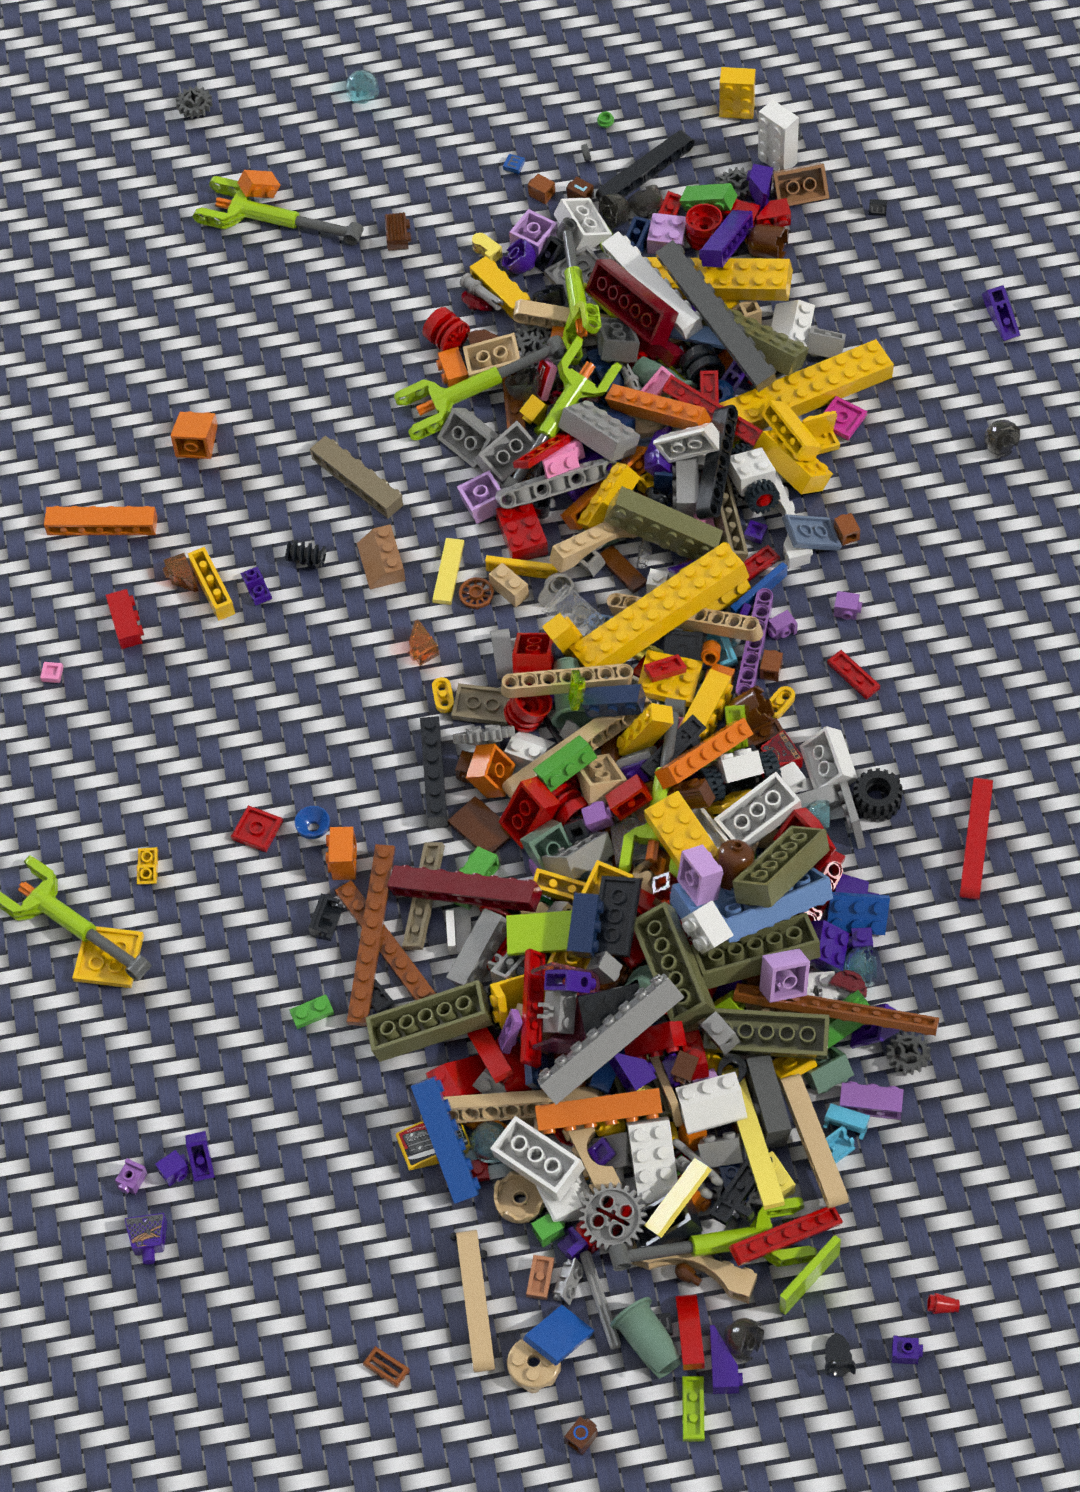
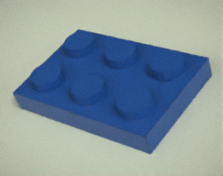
(859, 911)

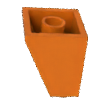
(194, 435)

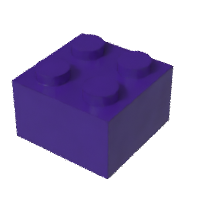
(832, 946)

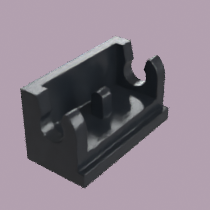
(325, 917)

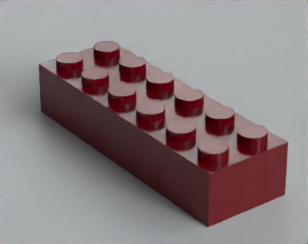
(631, 301)

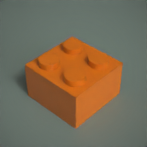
(489, 770)
(341, 853)

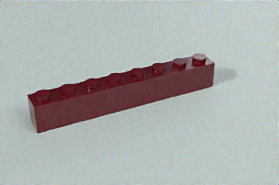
(465, 888)

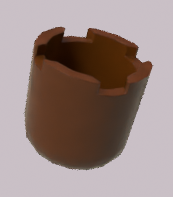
(767, 241)
(757, 708)
(734, 858)

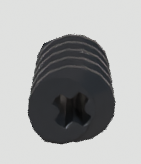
(305, 554)

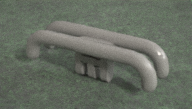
(682, 1164)

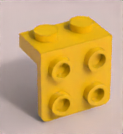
(822, 428)
(506, 996)

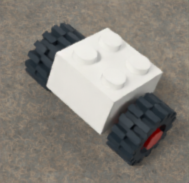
(754, 477)
(737, 767)

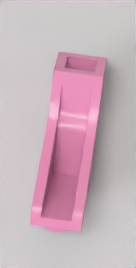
(564, 459)

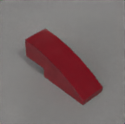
(668, 353)

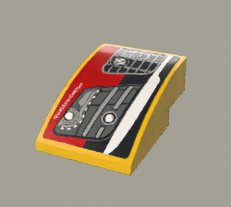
(418, 1147)

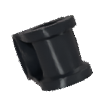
(554, 295)

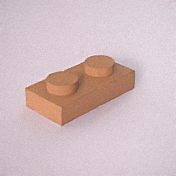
(540, 1277)

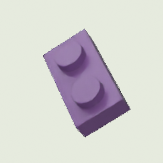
(510, 1030)

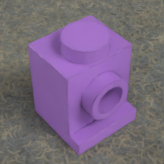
(782, 625)
(135, 1181)

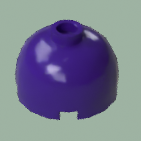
(520, 257)

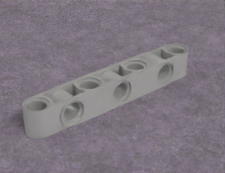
(526, 491)

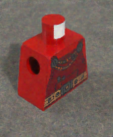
(784, 750)

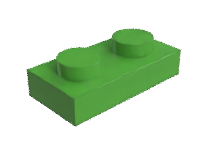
(311, 1011)

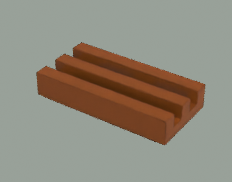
(400, 1377)

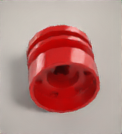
(701, 224)
(445, 329)
(527, 712)
(570, 801)

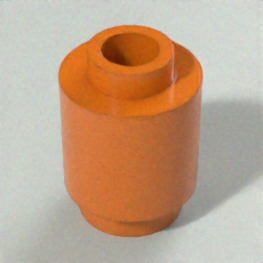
(710, 652)

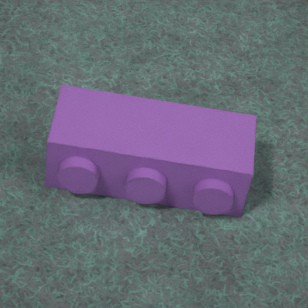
(872, 1100)

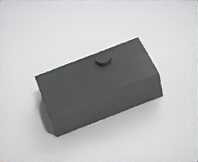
(768, 1101)

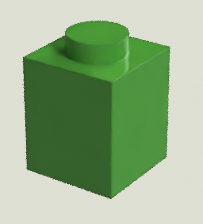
(547, 1230)

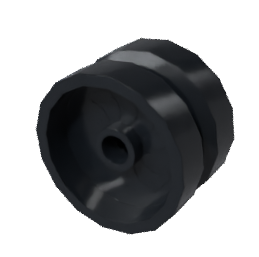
(700, 358)

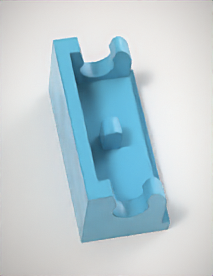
(727, 654)
(848, 1118)
(840, 1144)

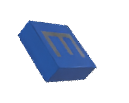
(514, 163)

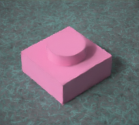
(51, 672)

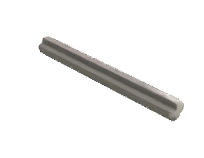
(600, 1300)

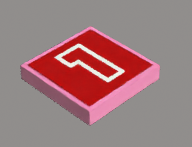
(547, 372)

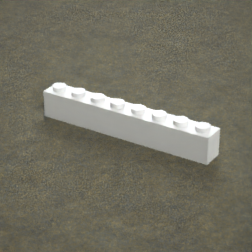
(629, 257)

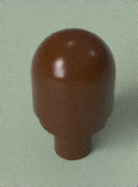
(687, 1274)

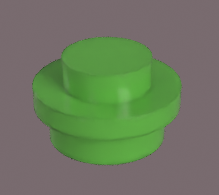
(605, 119)

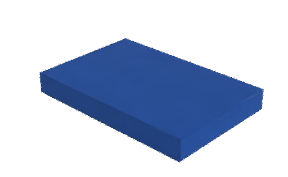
(558, 1335)

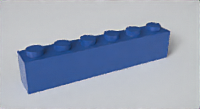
(445, 1139)

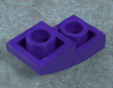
(256, 586)

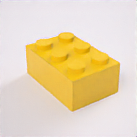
(737, 93)

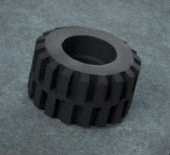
(876, 808)

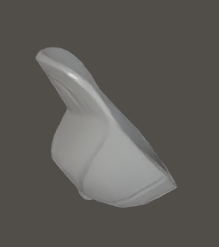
(552, 586)

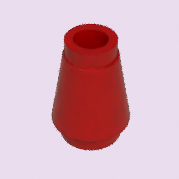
(942, 1304)

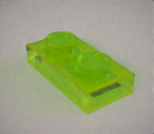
(575, 693)

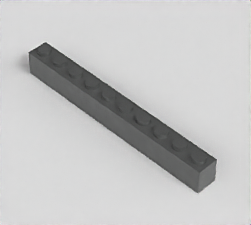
(716, 316)

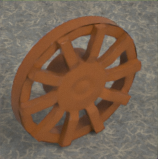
(476, 593)

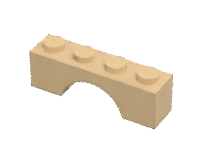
(596, 1173)

